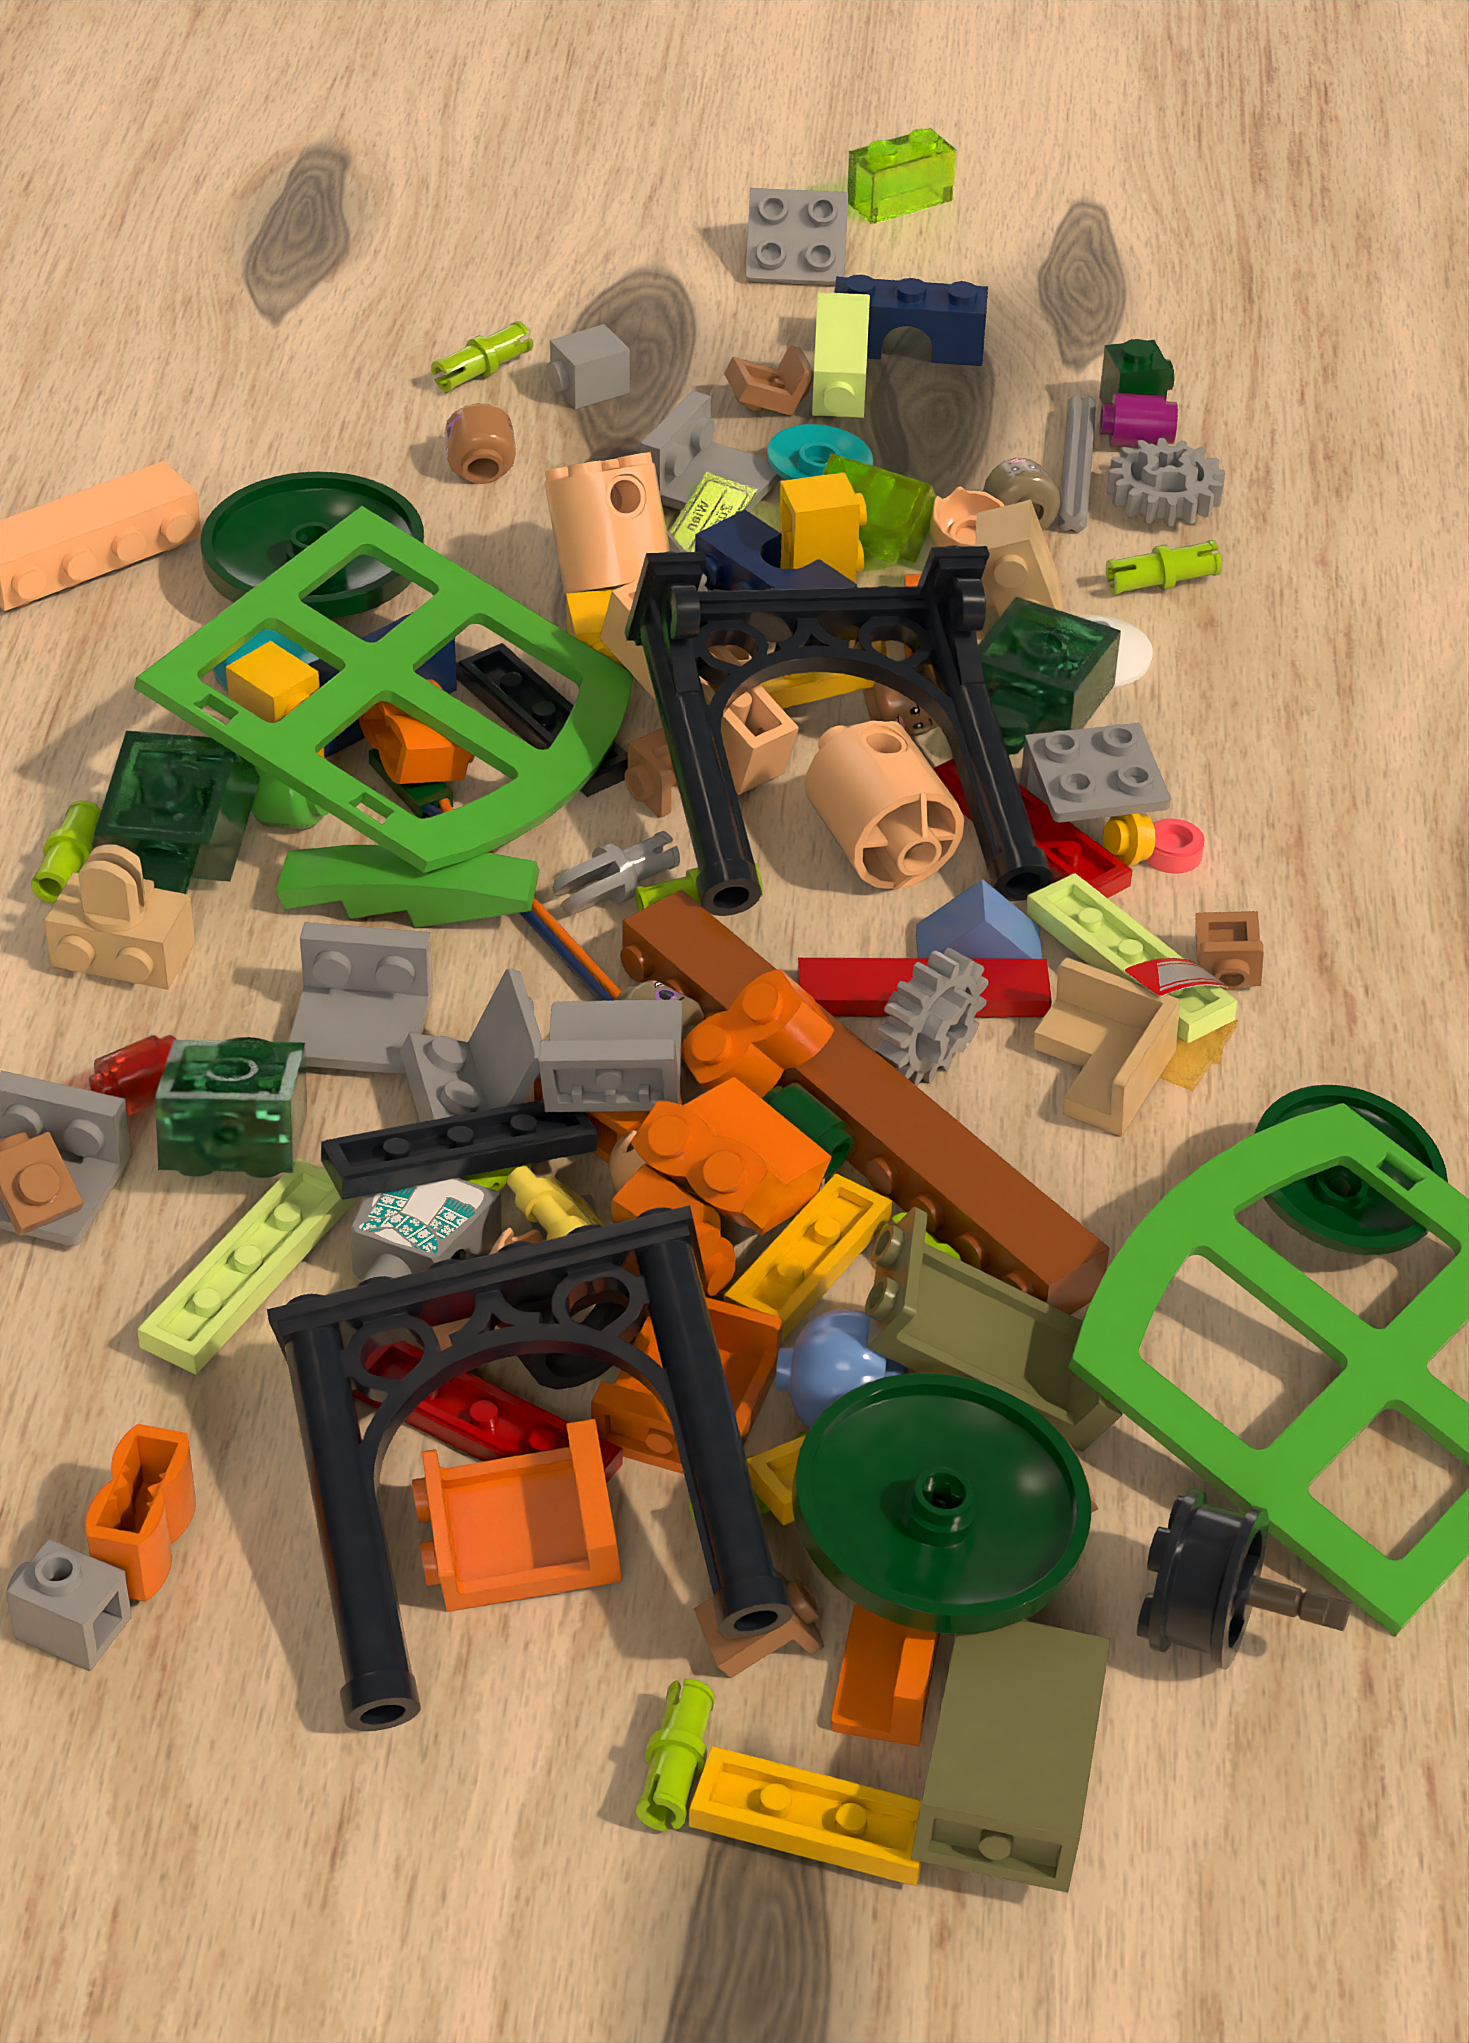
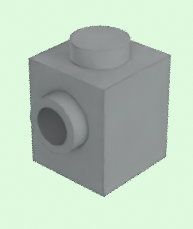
(589, 366)
(68, 1604)

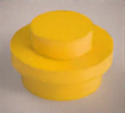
(1129, 837)

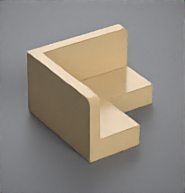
(1117, 1037)

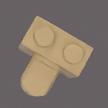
(1017, 559)
(118, 923)

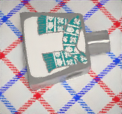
(423, 1225)

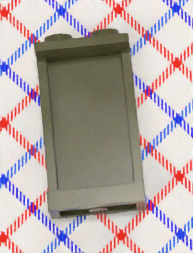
(968, 1324)
(1013, 1754)

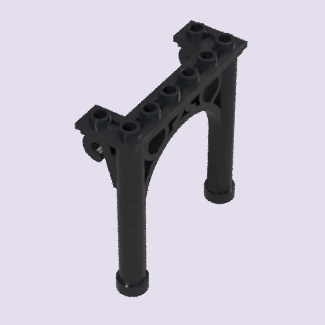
(814, 635)
(333, 1334)

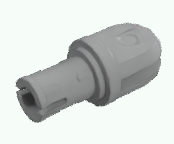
(616, 872)

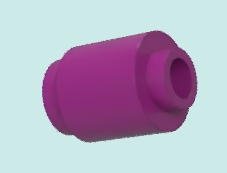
(1138, 418)

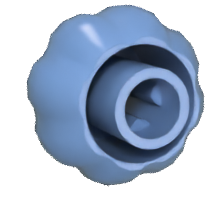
(830, 1362)

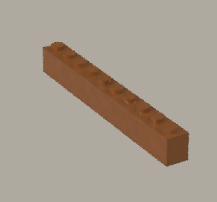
(899, 1133)

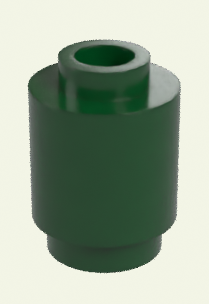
(814, 1121)

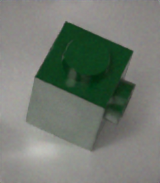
(1135, 369)

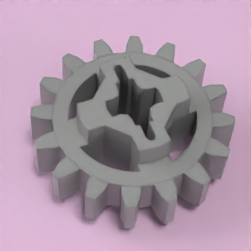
(1166, 482)
(932, 1015)

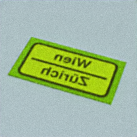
(709, 504)

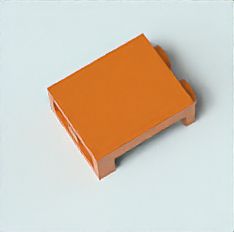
(637, 1421)
(518, 1524)

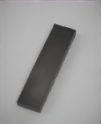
(530, 706)
(454, 1147)

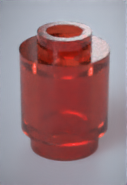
(133, 1072)

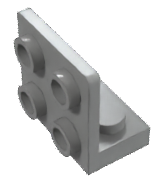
(796, 236)
(685, 452)
(1094, 772)
(361, 995)
(611, 1055)
(486, 1071)
(88, 1133)

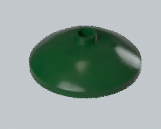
(1336, 1203)

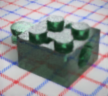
(1046, 670)
(178, 807)
(231, 1107)

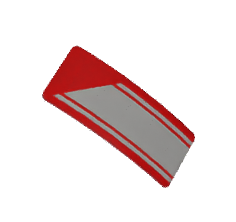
(1170, 975)

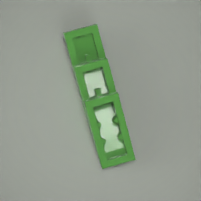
(379, 882)

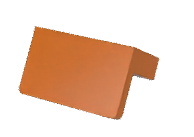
(884, 1679)

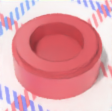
(1177, 846)

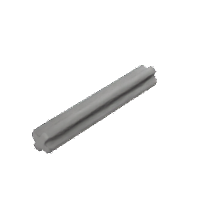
(1077, 463)

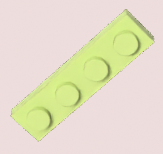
(1114, 941)
(244, 1268)

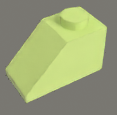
(840, 355)

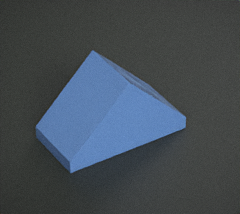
(979, 926)

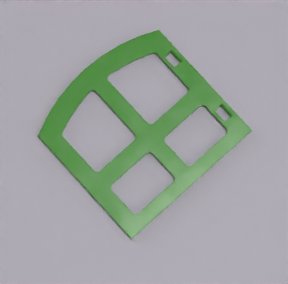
(385, 672)
(1377, 1365)

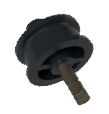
(1212, 1580)

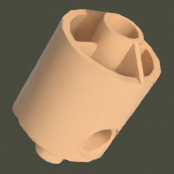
(605, 520)
(883, 803)

